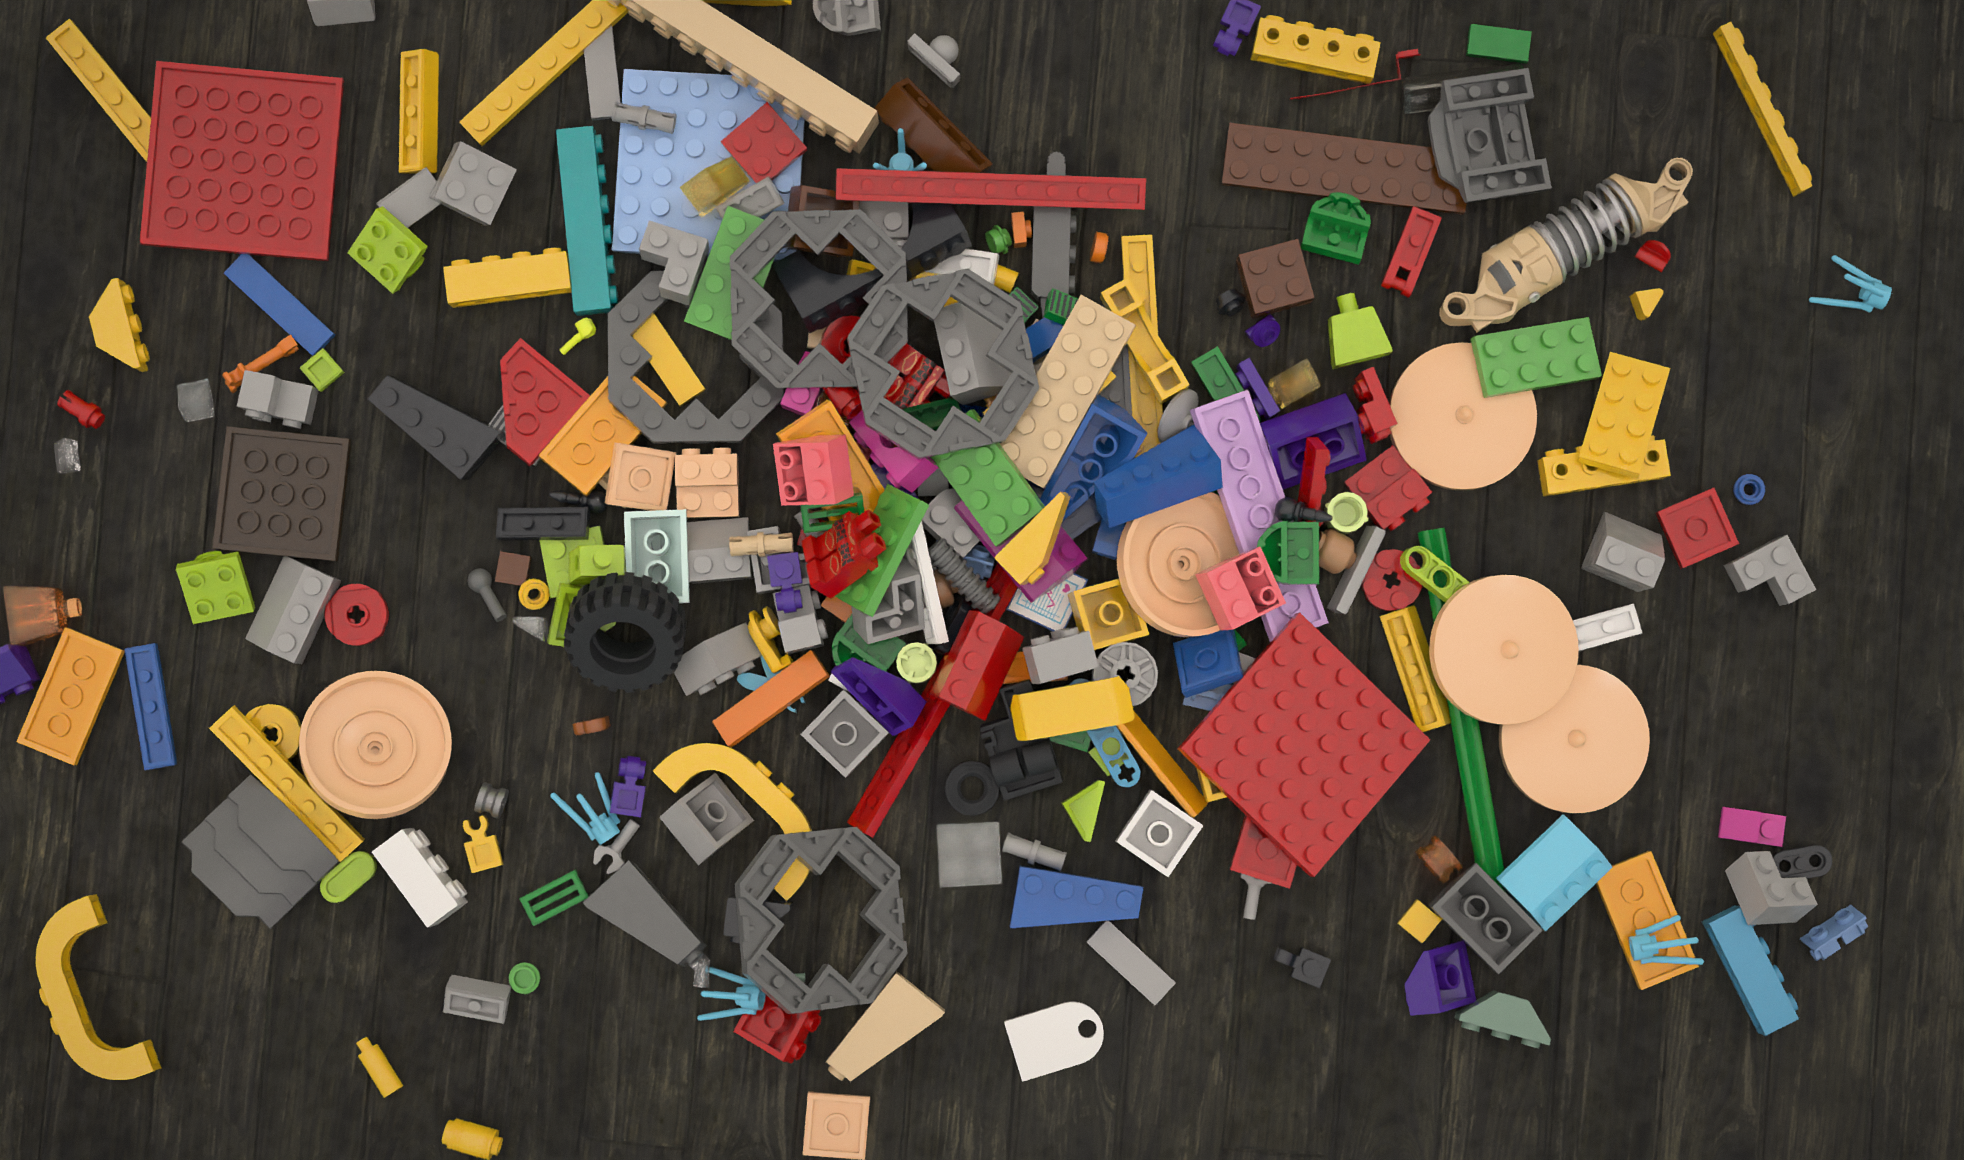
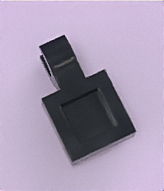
(1306, 965)

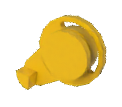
(762, 633)

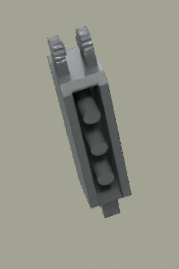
(1052, 243)

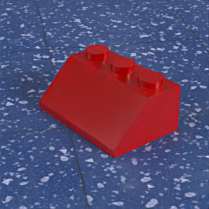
(977, 664)

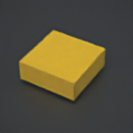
(1419, 921)

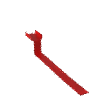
(1401, 55)

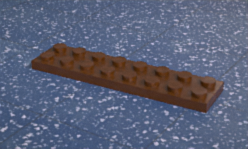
(1330, 163)

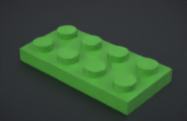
(712, 299)
(1536, 357)
(991, 488)
(899, 519)

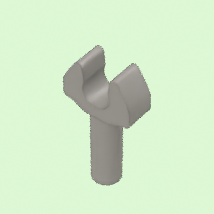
(616, 847)
(1253, 893)

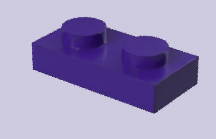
(1250, 379)

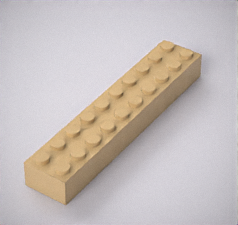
(762, 66)

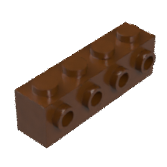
(929, 131)

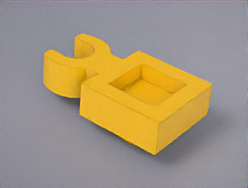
(482, 851)

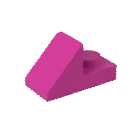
(1752, 826)

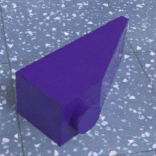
(884, 695)

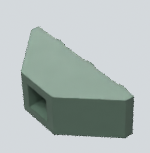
(1506, 1017)

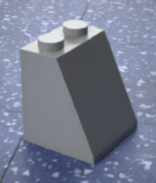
(1625, 553)

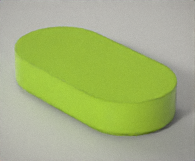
(348, 876)

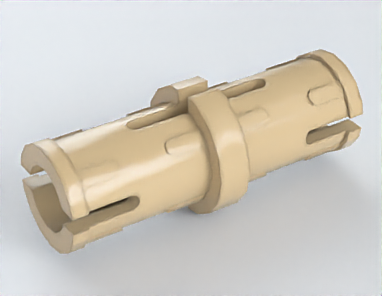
(761, 544)

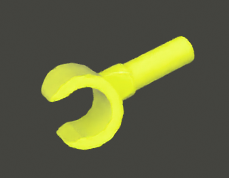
(586, 330)

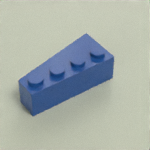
(1159, 478)
(1066, 898)

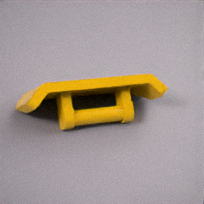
(1071, 708)

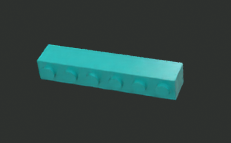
(585, 220)

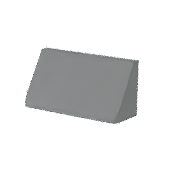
(341, 11)
(411, 199)
(476, 999)

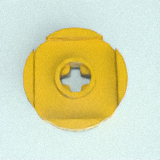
(284, 721)

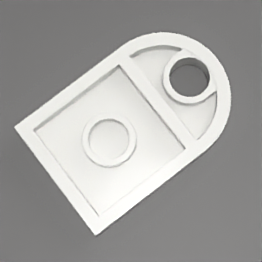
(1051, 1040)

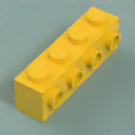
(1315, 49)
(507, 279)
(1564, 474)

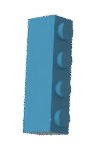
(1751, 971)

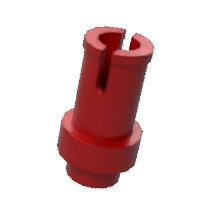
(87, 413)

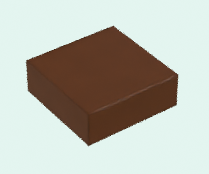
(512, 568)

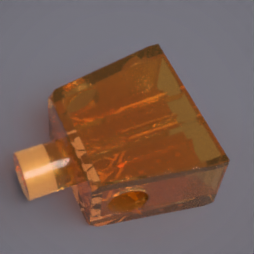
(37, 613)

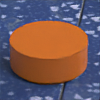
(1099, 247)

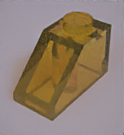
(714, 185)
(1294, 384)

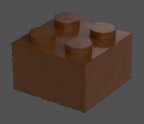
(812, 198)
(1274, 278)

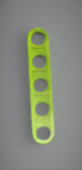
(1429, 567)

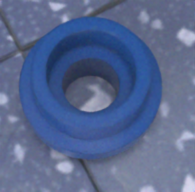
(1758, 489)

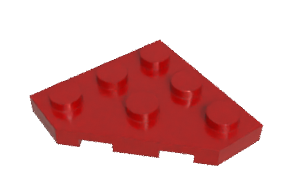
(535, 401)

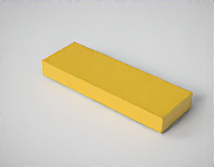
(668, 361)

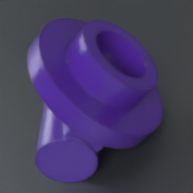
(1264, 331)

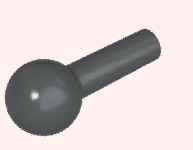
(480, 582)

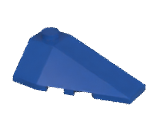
(1101, 444)

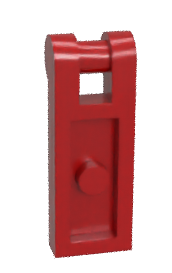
(1411, 250)
(1313, 474)

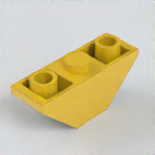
(117, 326)

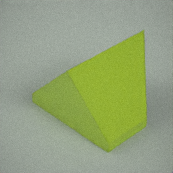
(1084, 807)

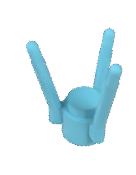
(901, 160)
(1872, 291)
(602, 826)
(1645, 946)
(748, 997)

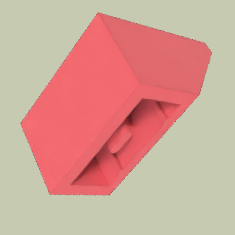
(813, 470)
(1240, 589)

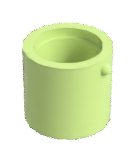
(1348, 512)
(916, 662)

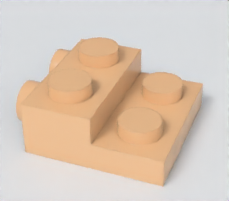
(707, 483)

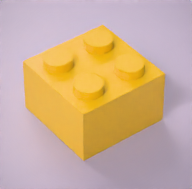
(1106, 614)

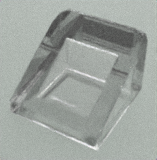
(195, 400)
(67, 456)
(534, 625)

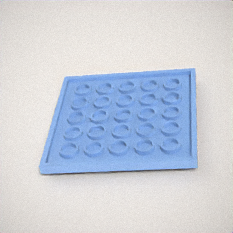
(658, 162)

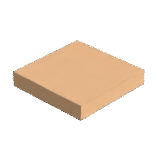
(640, 477)
(836, 1125)

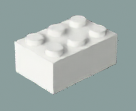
(421, 876)

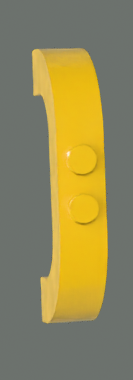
(754, 780)
(66, 1004)

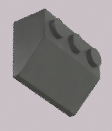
(1485, 918)

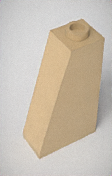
(886, 1024)

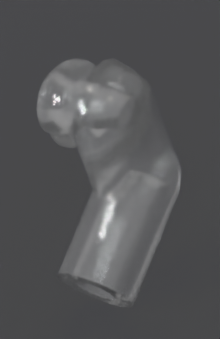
(701, 972)

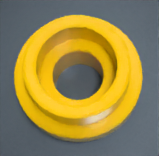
(538, 602)

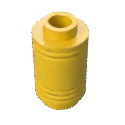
(472, 1139)

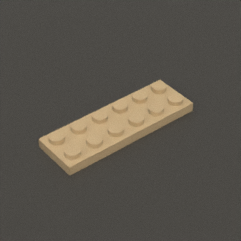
(1067, 388)

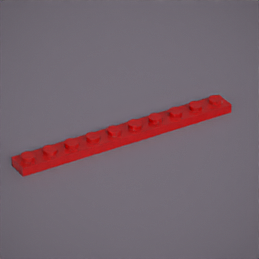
(990, 188)
(912, 741)

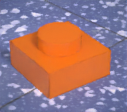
(1021, 229)

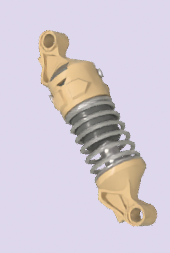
(1544, 253)

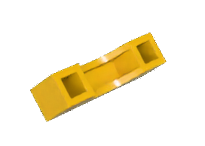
(1144, 343)

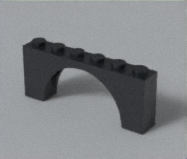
(828, 296)

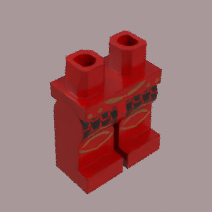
(919, 379)
(843, 552)

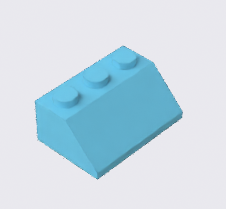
(1554, 872)

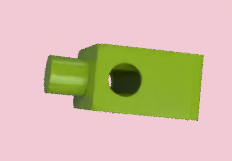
(1355, 334)
(593, 561)

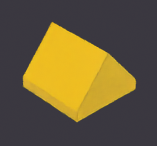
(1645, 302)

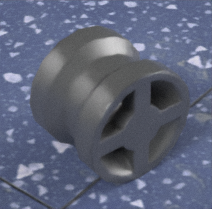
(491, 800)

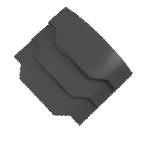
(1485, 137)
(257, 854)

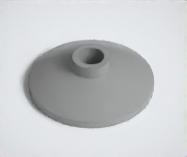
(1177, 414)

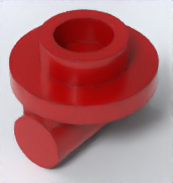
(1654, 254)

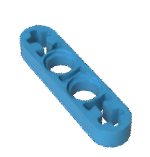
(1098, 736)

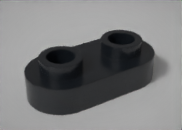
(953, 618)
(1799, 863)

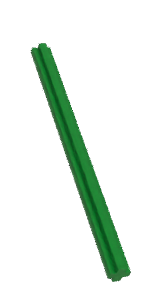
(1468, 746)

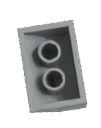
(964, 346)
(292, 610)

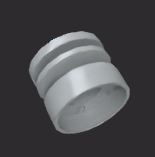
(1141, 666)

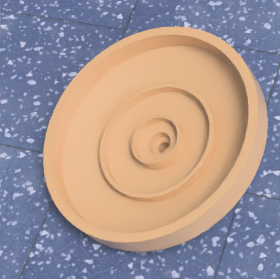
(1451, 429)
(1161, 559)
(1503, 649)
(375, 744)
(1582, 748)

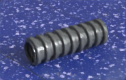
(962, 577)

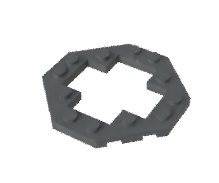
(928, 298)
(751, 300)
(696, 422)
(759, 926)

